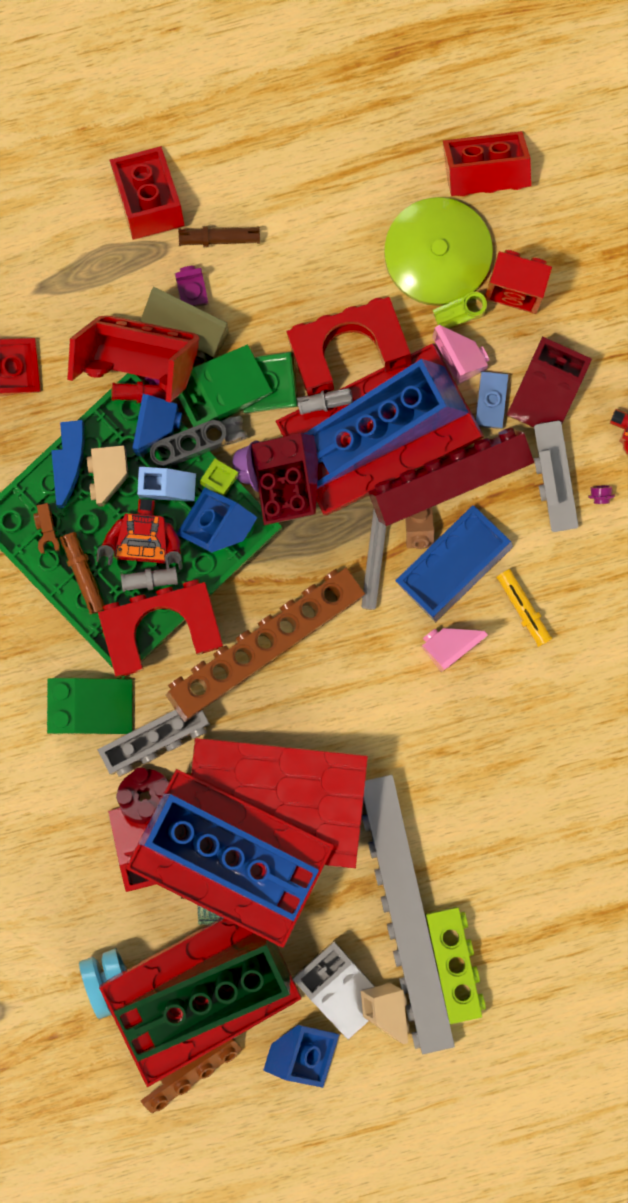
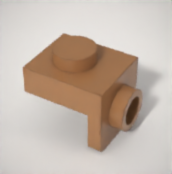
(420, 530)

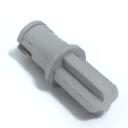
(324, 401)

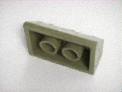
(174, 313)

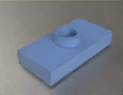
(491, 400)

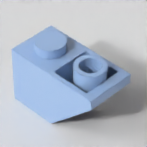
(166, 484)

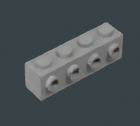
(149, 739)

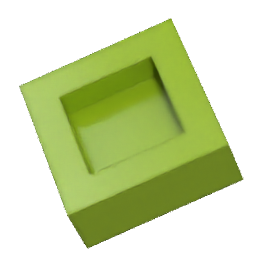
(219, 477)

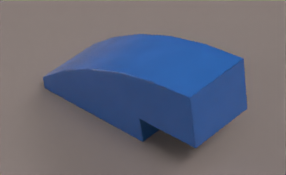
(68, 461)

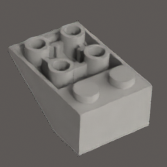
(335, 988)

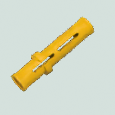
(541, 636)

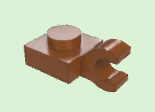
(44, 521)

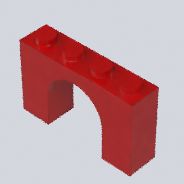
(374, 320)
(121, 623)

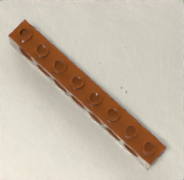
(189, 704)

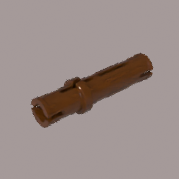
(213, 236)

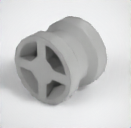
(234, 430)

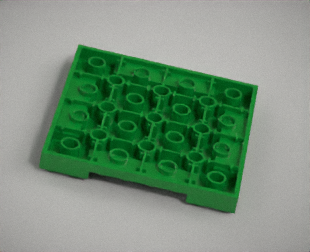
(110, 425)

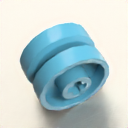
(94, 976)

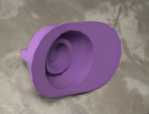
(244, 464)

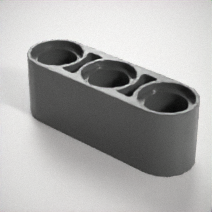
(174, 442)

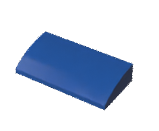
(454, 563)

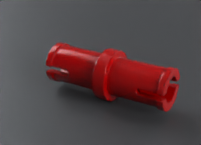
(136, 391)

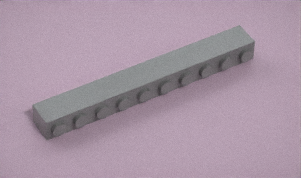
(407, 916)

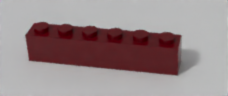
(451, 476)

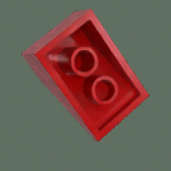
(147, 193)
(18, 367)

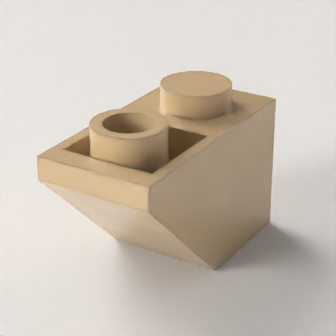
(109, 472)
(386, 1010)

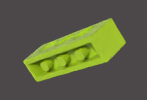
(457, 1009)

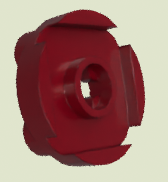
(136, 783)

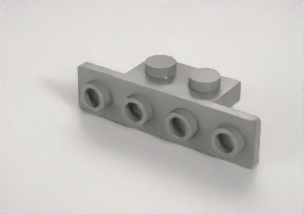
(556, 476)

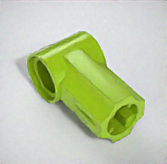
(457, 311)

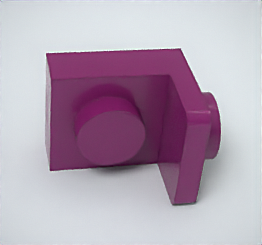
(191, 286)

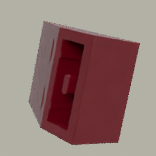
(549, 384)
(286, 477)

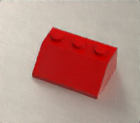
(487, 163)

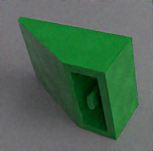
(224, 386)

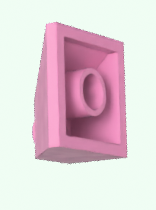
(460, 354)
(450, 645)

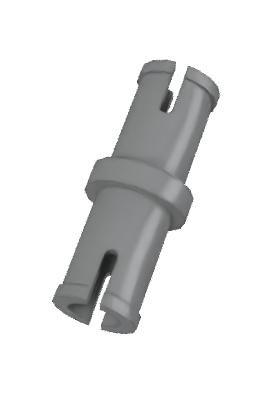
(149, 579)

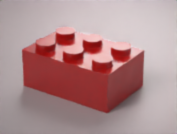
(518, 281)

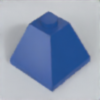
(155, 422)
(216, 522)
(302, 1055)

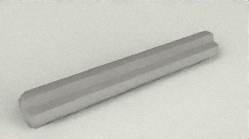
(374, 563)

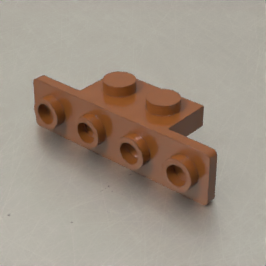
(182, 1079)

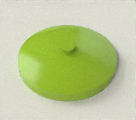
(438, 251)

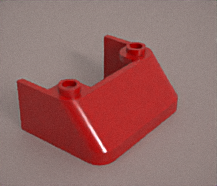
(134, 349)

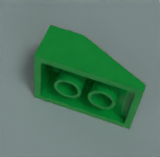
(89, 706)

